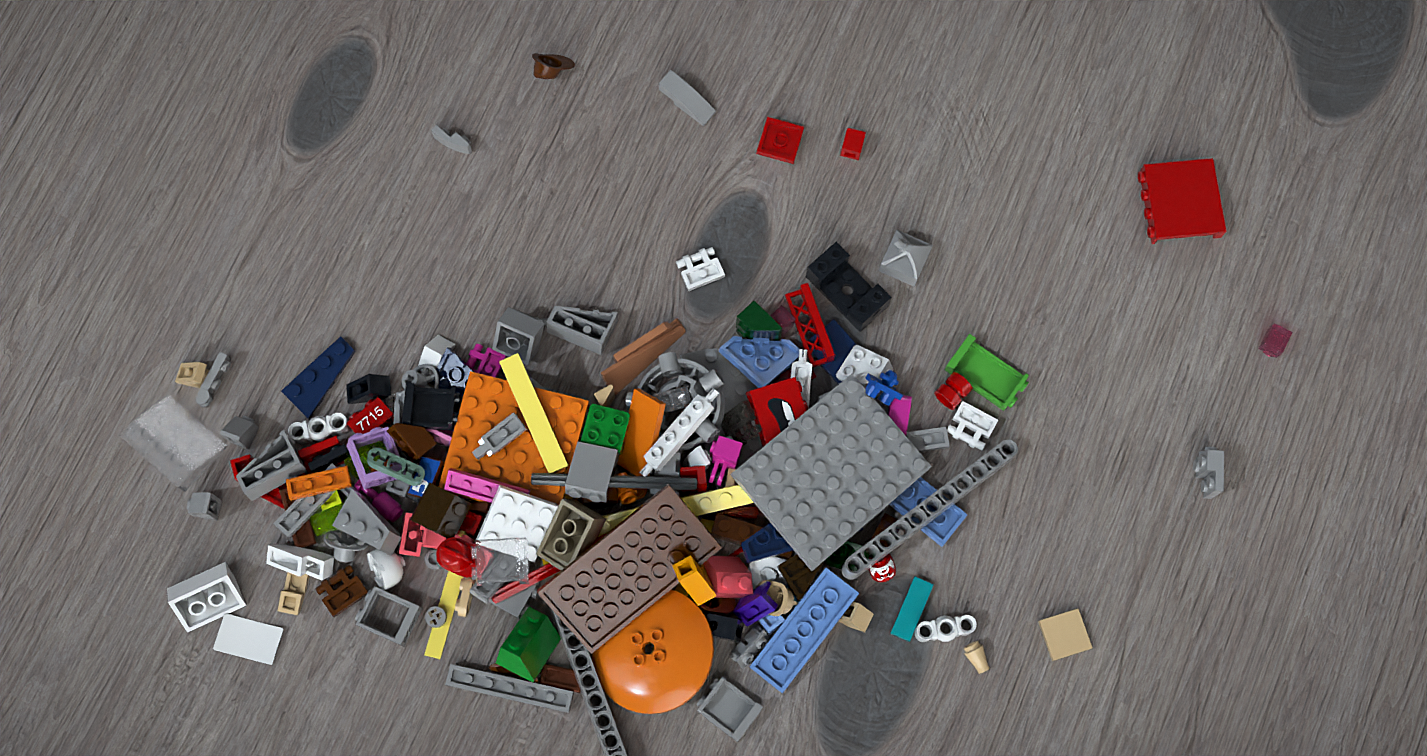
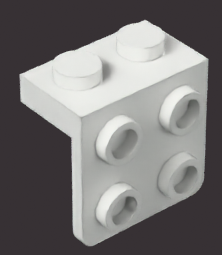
(861, 362)

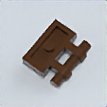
(345, 595)

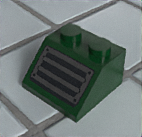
(757, 323)

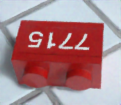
(372, 416)

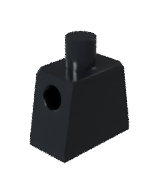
(727, 629)

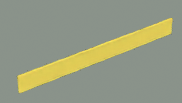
(447, 603)

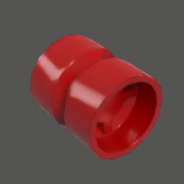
(954, 389)

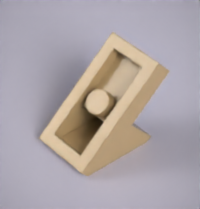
(192, 374)

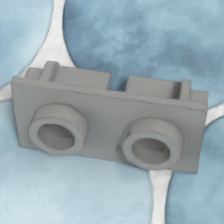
(757, 640)

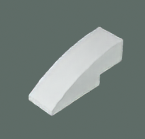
(300, 561)

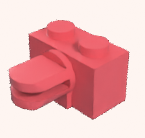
(416, 536)

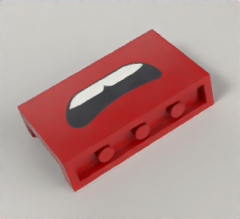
(776, 407)

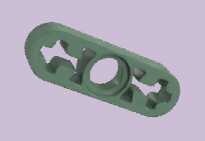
(379, 465)

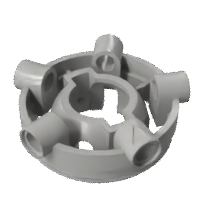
(672, 367)

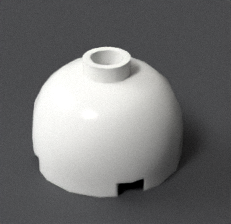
(386, 568)

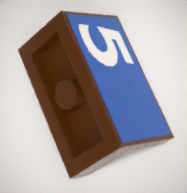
(433, 471)

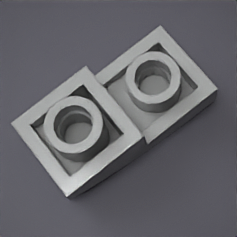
(454, 142)

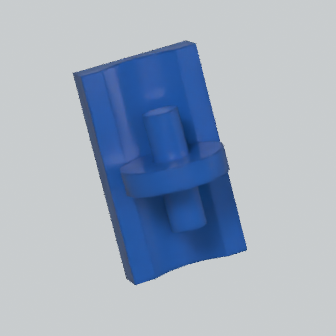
(885, 385)

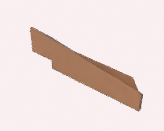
(640, 354)

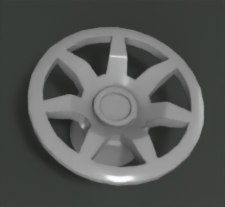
(420, 379)
(344, 546)

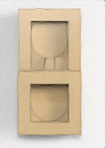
(293, 594)

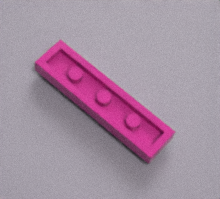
(475, 485)

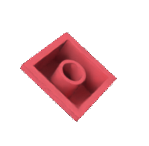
(729, 577)

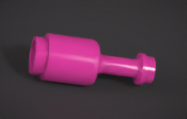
(383, 502)

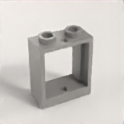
(407, 625)

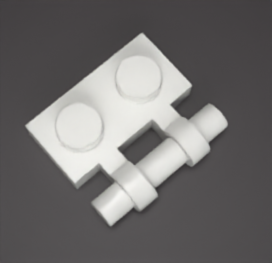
(703, 273)
(974, 420)

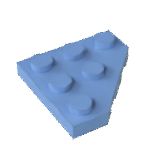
(760, 358)

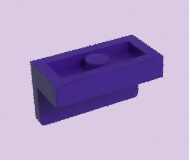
(756, 605)

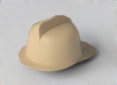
(782, 596)

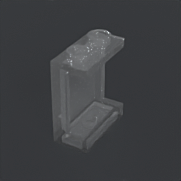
(500, 560)

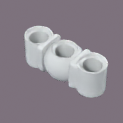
(309, 428)
(954, 624)

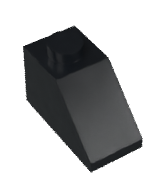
(368, 388)

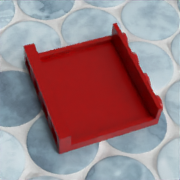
(1181, 199)

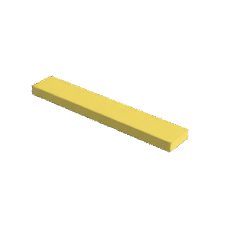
(533, 413)

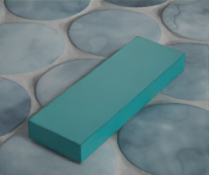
(911, 609)

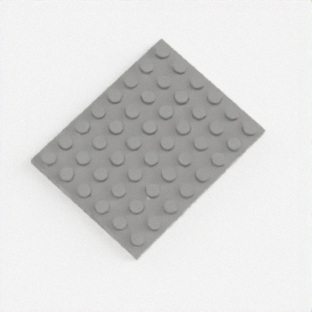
(831, 471)

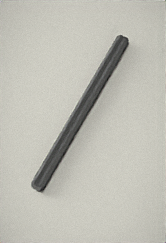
(622, 481)

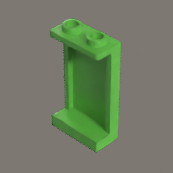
(987, 373)

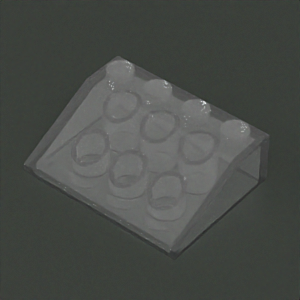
(174, 442)

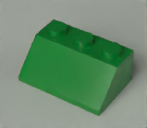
(529, 645)

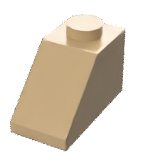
(857, 617)

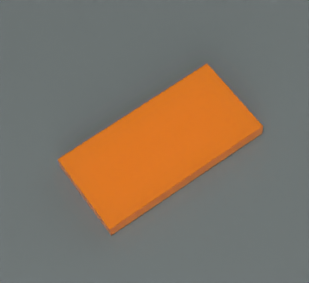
(642, 430)

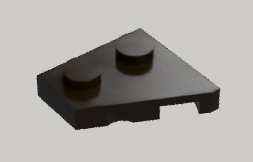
(797, 575)

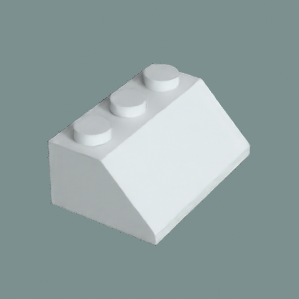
(205, 597)

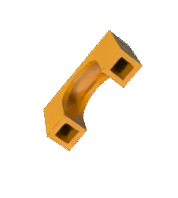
(694, 580)

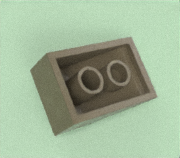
(570, 533)

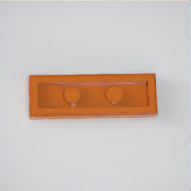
(318, 483)

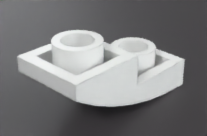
(697, 457)

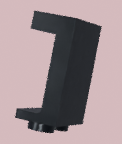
(430, 407)

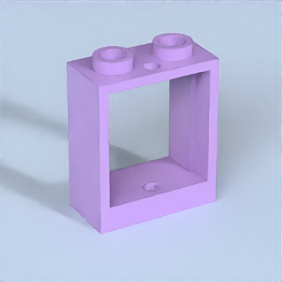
(358, 440)

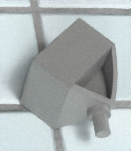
(905, 258)
(518, 334)

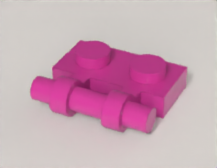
(489, 361)

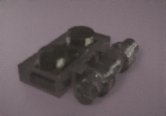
(739, 418)

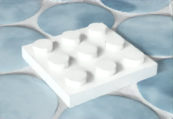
(518, 516)

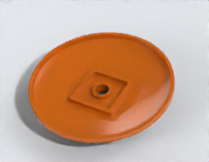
(675, 667)

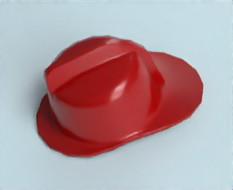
(455, 556)

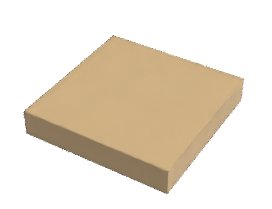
(1065, 634)

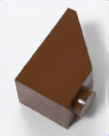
(412, 439)

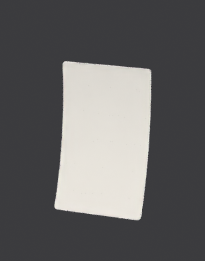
(248, 639)

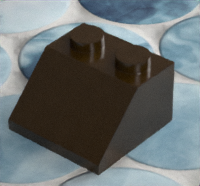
(441, 511)

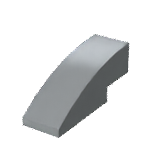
(686, 98)

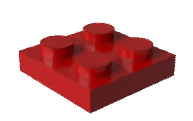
(780, 140)

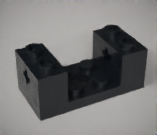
(832, 273)

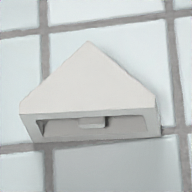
(434, 351)

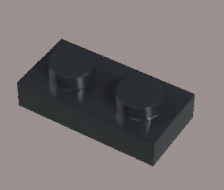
(322, 462)

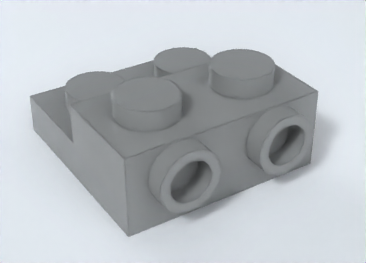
(1211, 468)

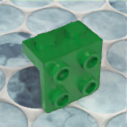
(606, 427)

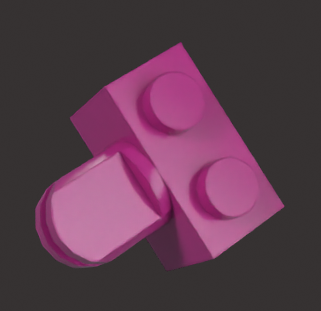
(724, 454)

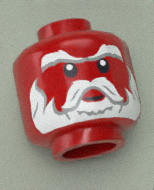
(883, 570)

